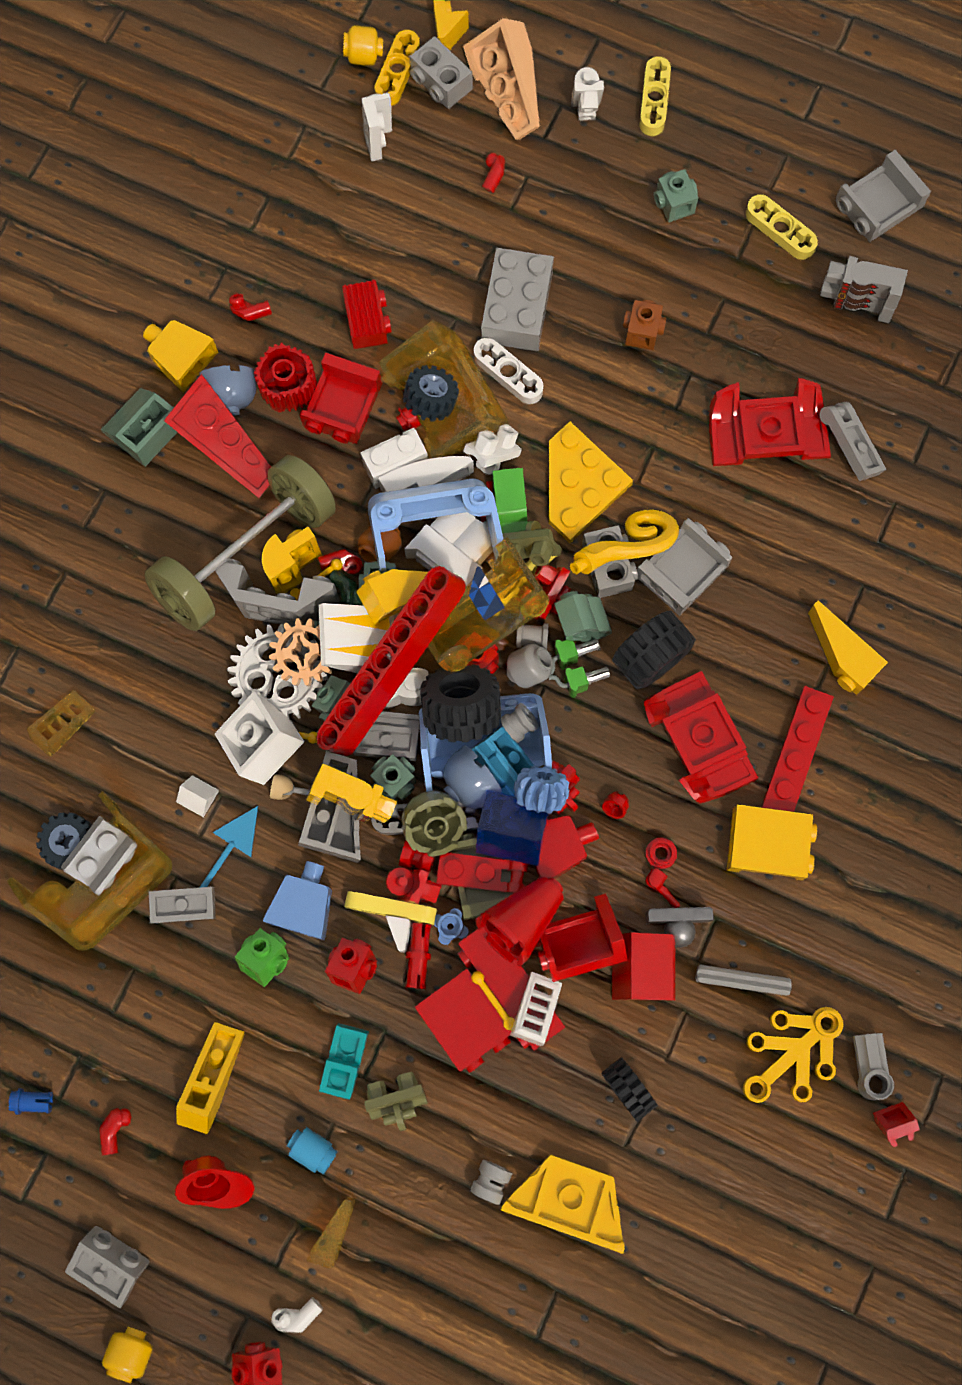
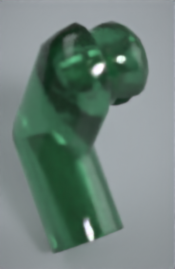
(343, 583)

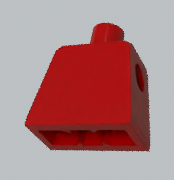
(564, 846)

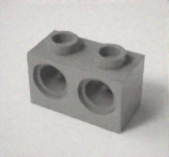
(444, 69)
(602, 583)

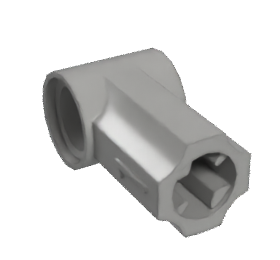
(872, 1061)

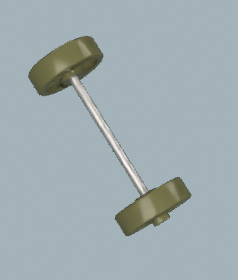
(299, 492)

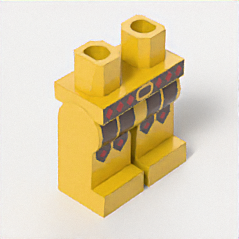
(352, 794)

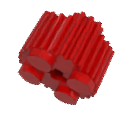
(290, 391)

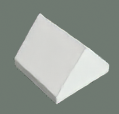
(196, 795)

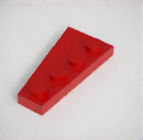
(215, 432)

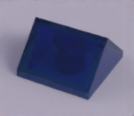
(510, 830)

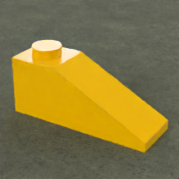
(388, 592)
(846, 652)
(209, 1078)

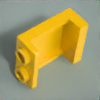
(771, 842)

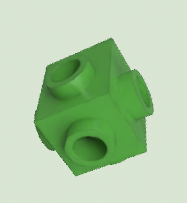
(262, 956)

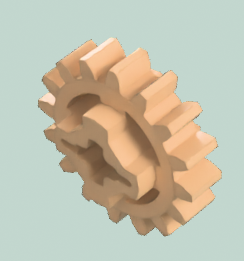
(289, 654)

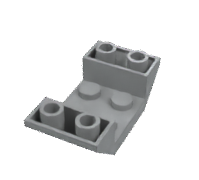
(272, 609)

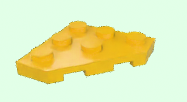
(580, 482)

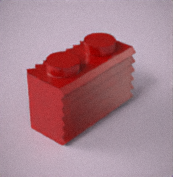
(365, 314)

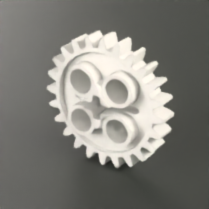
(252, 666)

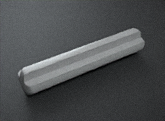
(743, 980)

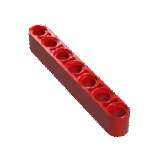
(391, 661)

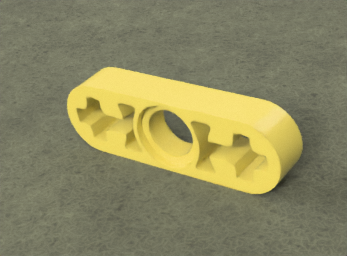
(660, 86)
(780, 215)
(390, 907)

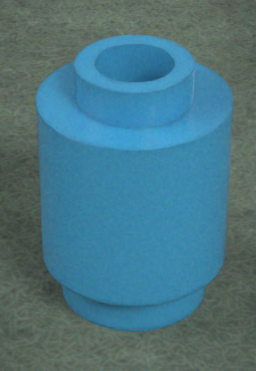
(311, 1150)

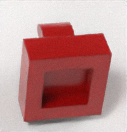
(896, 1122)

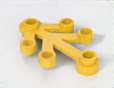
(796, 1051)

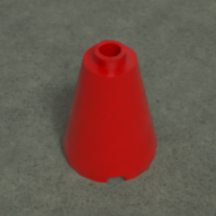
(521, 919)

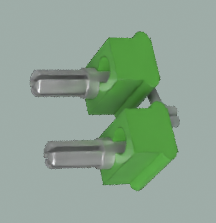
(575, 680)

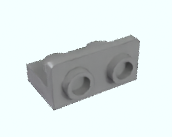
(100, 855)
(106, 1266)

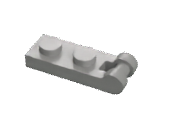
(853, 440)

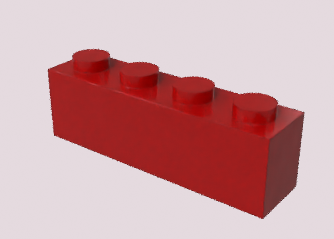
(504, 980)

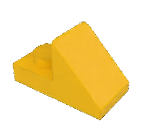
(449, 25)

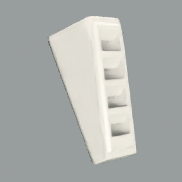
(529, 1034)

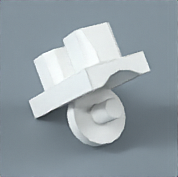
(587, 93)
(493, 448)

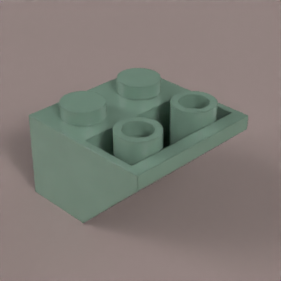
(141, 426)

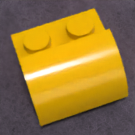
(285, 559)

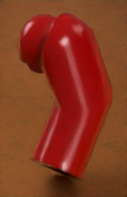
(246, 310)
(351, 563)

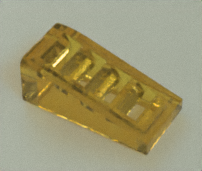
(59, 738)
(329, 1243)

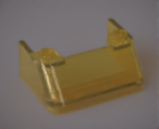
(84, 916)

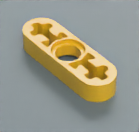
(396, 56)

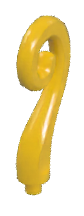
(602, 552)

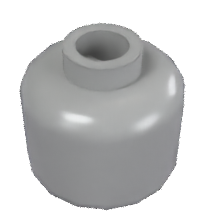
(529, 665)

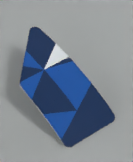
(484, 595)

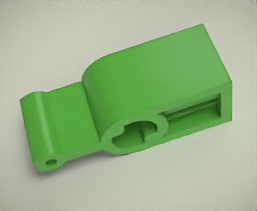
(510, 499)

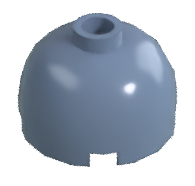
(233, 387)
(468, 779)

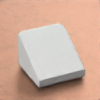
(401, 931)

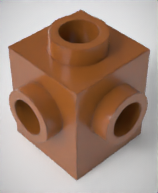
(644, 324)

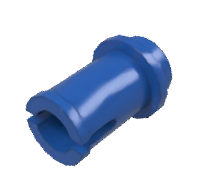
(30, 1101)

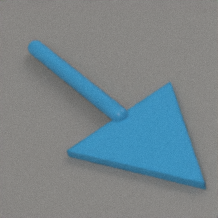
(238, 834)

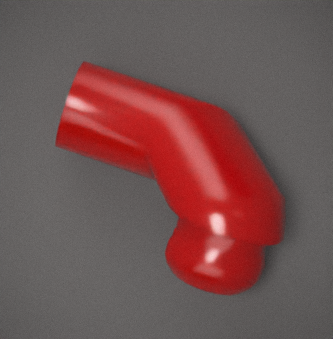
(497, 166)
(110, 1127)

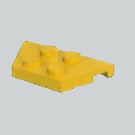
(570, 1201)

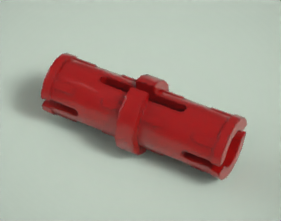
(418, 956)

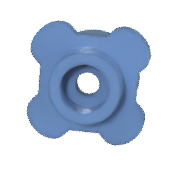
(458, 930)

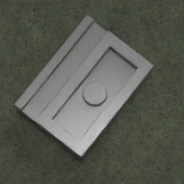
(391, 735)

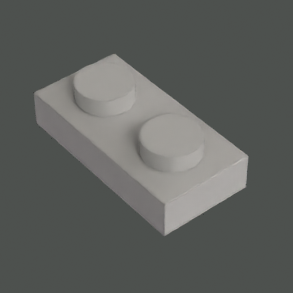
(182, 905)

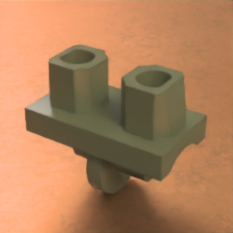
(535, 543)
(396, 1105)

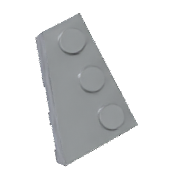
(328, 825)

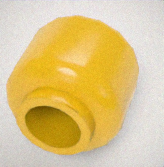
(362, 45)
(127, 1355)

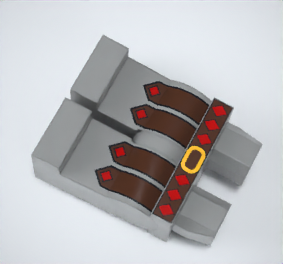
(864, 286)

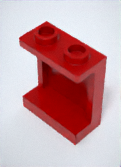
(342, 399)
(582, 942)
(464, 1022)

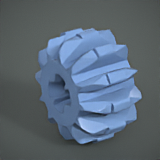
(541, 789)

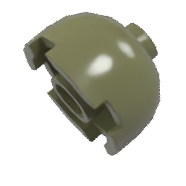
(433, 823)

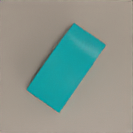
(344, 1061)

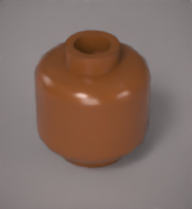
(391, 544)

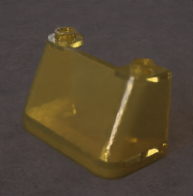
(475, 405)
(468, 634)

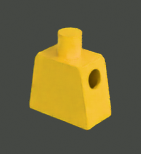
(179, 351)

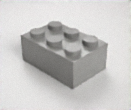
(517, 298)

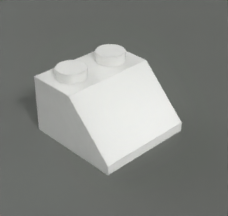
(258, 739)

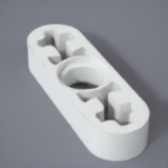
(498, 351)

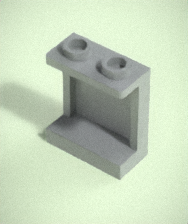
(883, 197)
(686, 567)

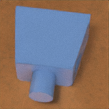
(302, 903)

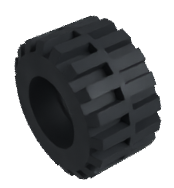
(653, 649)
(461, 703)

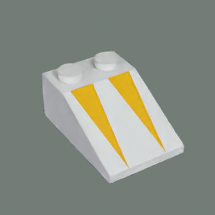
(348, 635)

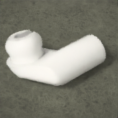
(296, 1320)

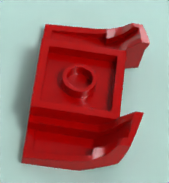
(767, 425)
(702, 737)

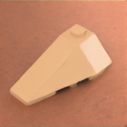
(505, 67)

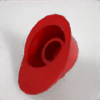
(212, 1185)

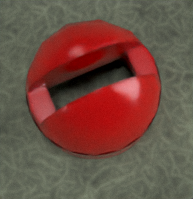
(614, 811)

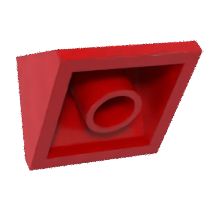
(649, 968)

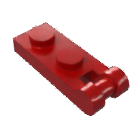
(480, 873)

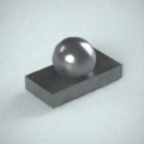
(680, 921)

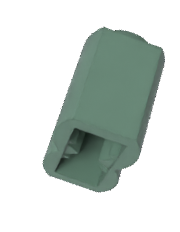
(582, 617)

